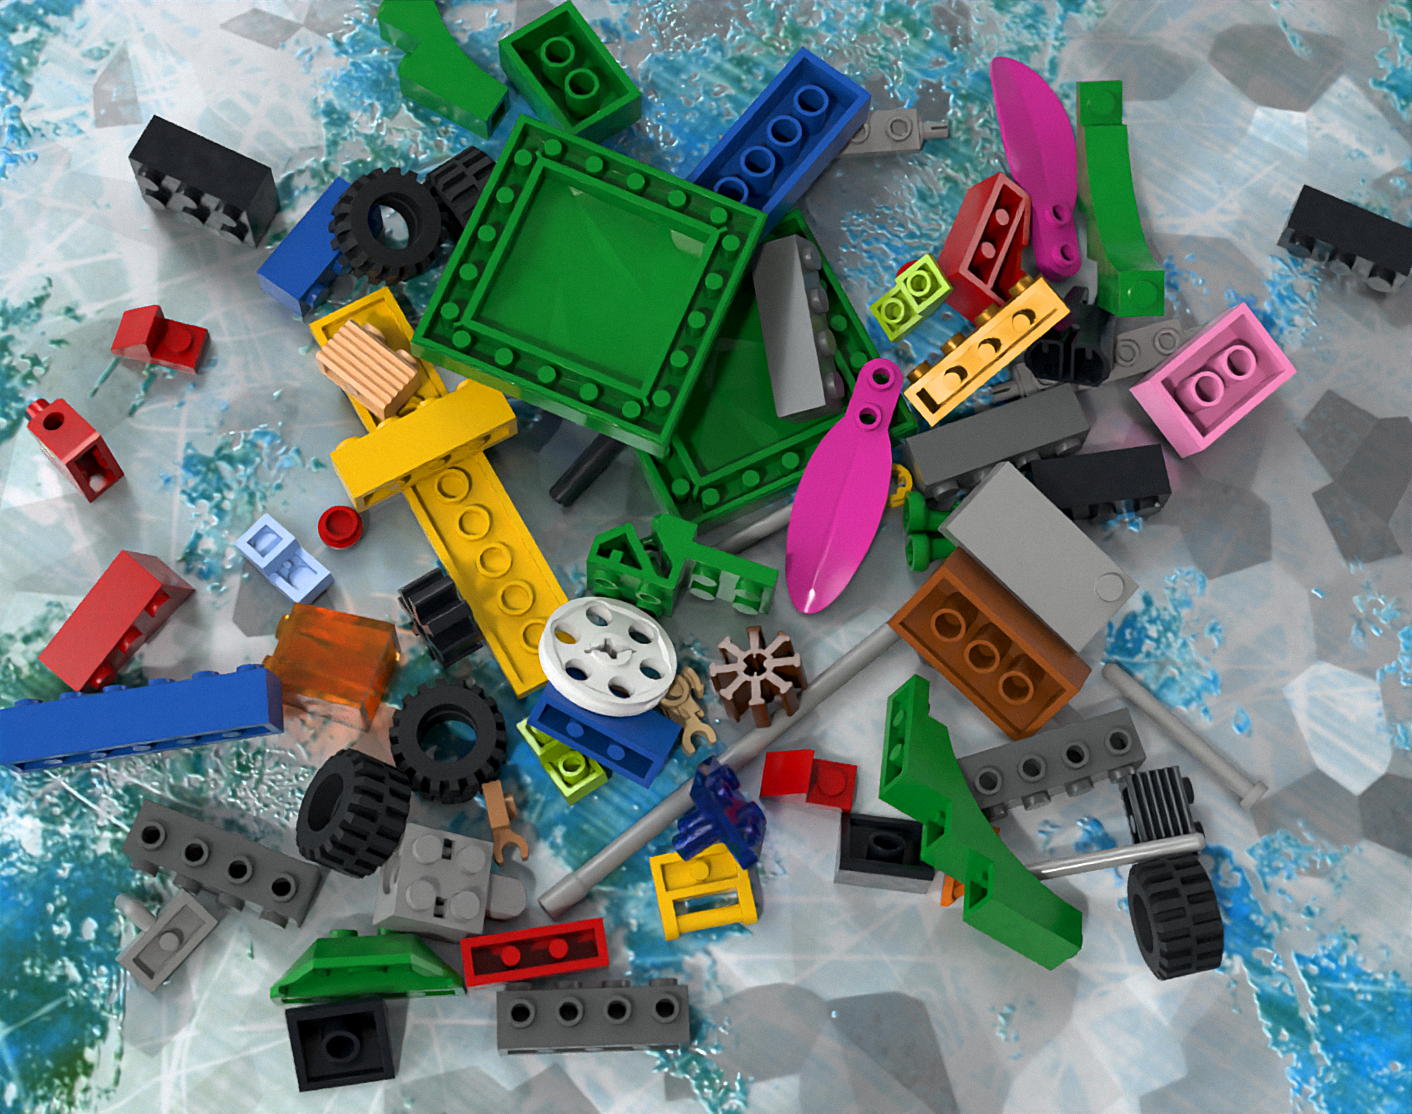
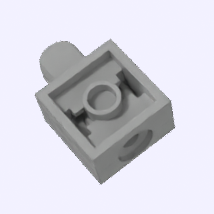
(443, 886)

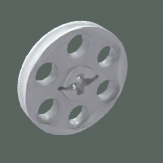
(607, 656)

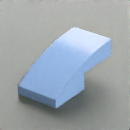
(284, 561)

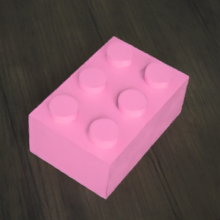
(1213, 380)

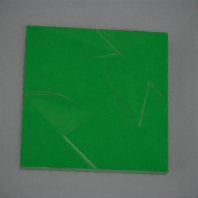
(589, 285)
(729, 443)

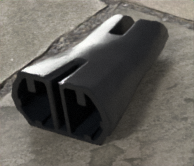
(1077, 346)

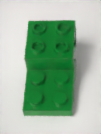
(654, 581)

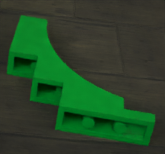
(1126, 272)
(957, 839)

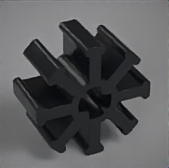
(440, 618)

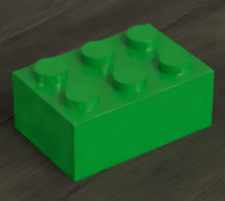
(570, 76)

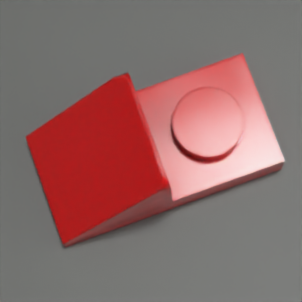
(152, 338)
(807, 781)

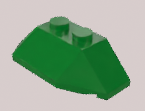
(364, 967)

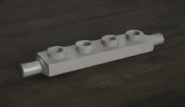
(891, 134)
(1133, 355)

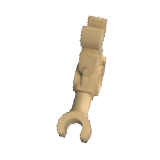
(682, 708)

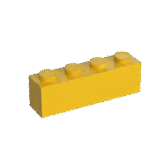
(422, 443)

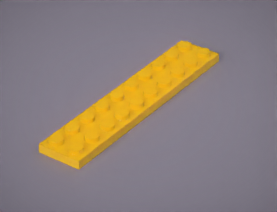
(469, 520)

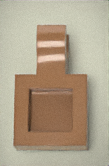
(500, 811)

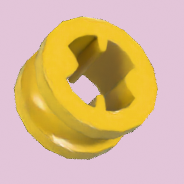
(904, 477)

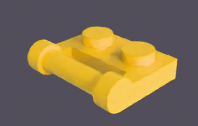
(704, 875)

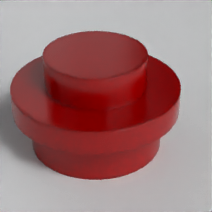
(340, 527)

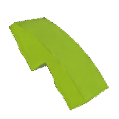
(913, 299)
(568, 769)

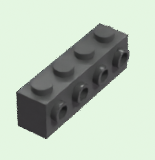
(796, 329)
(1013, 432)
(1053, 763)
(221, 864)
(592, 1018)

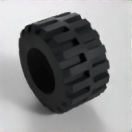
(460, 186)
(415, 206)
(449, 704)
(353, 813)
(1175, 916)

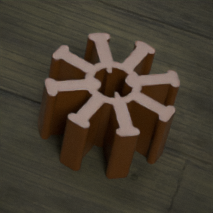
(758, 676)

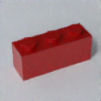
(534, 953)

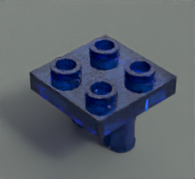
(720, 816)

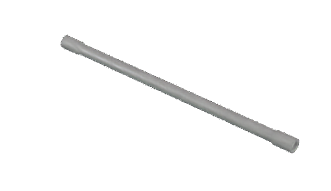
(577, 884)

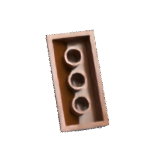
(990, 646)

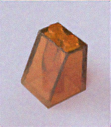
(334, 663)

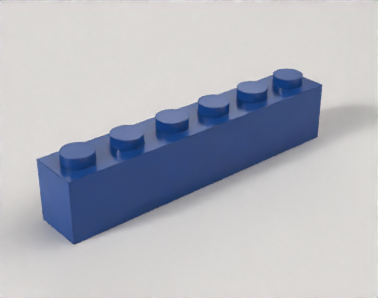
(141, 719)

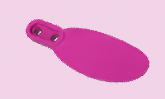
(1041, 161)
(842, 494)

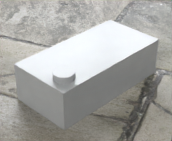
(1039, 556)

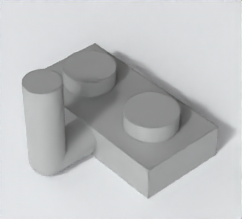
(164, 937)

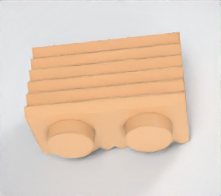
(369, 369)

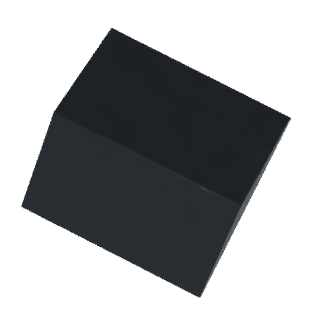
(881, 854)
(341, 1043)

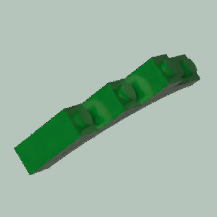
(438, 71)

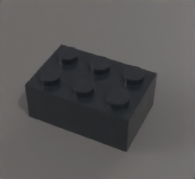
(204, 182)

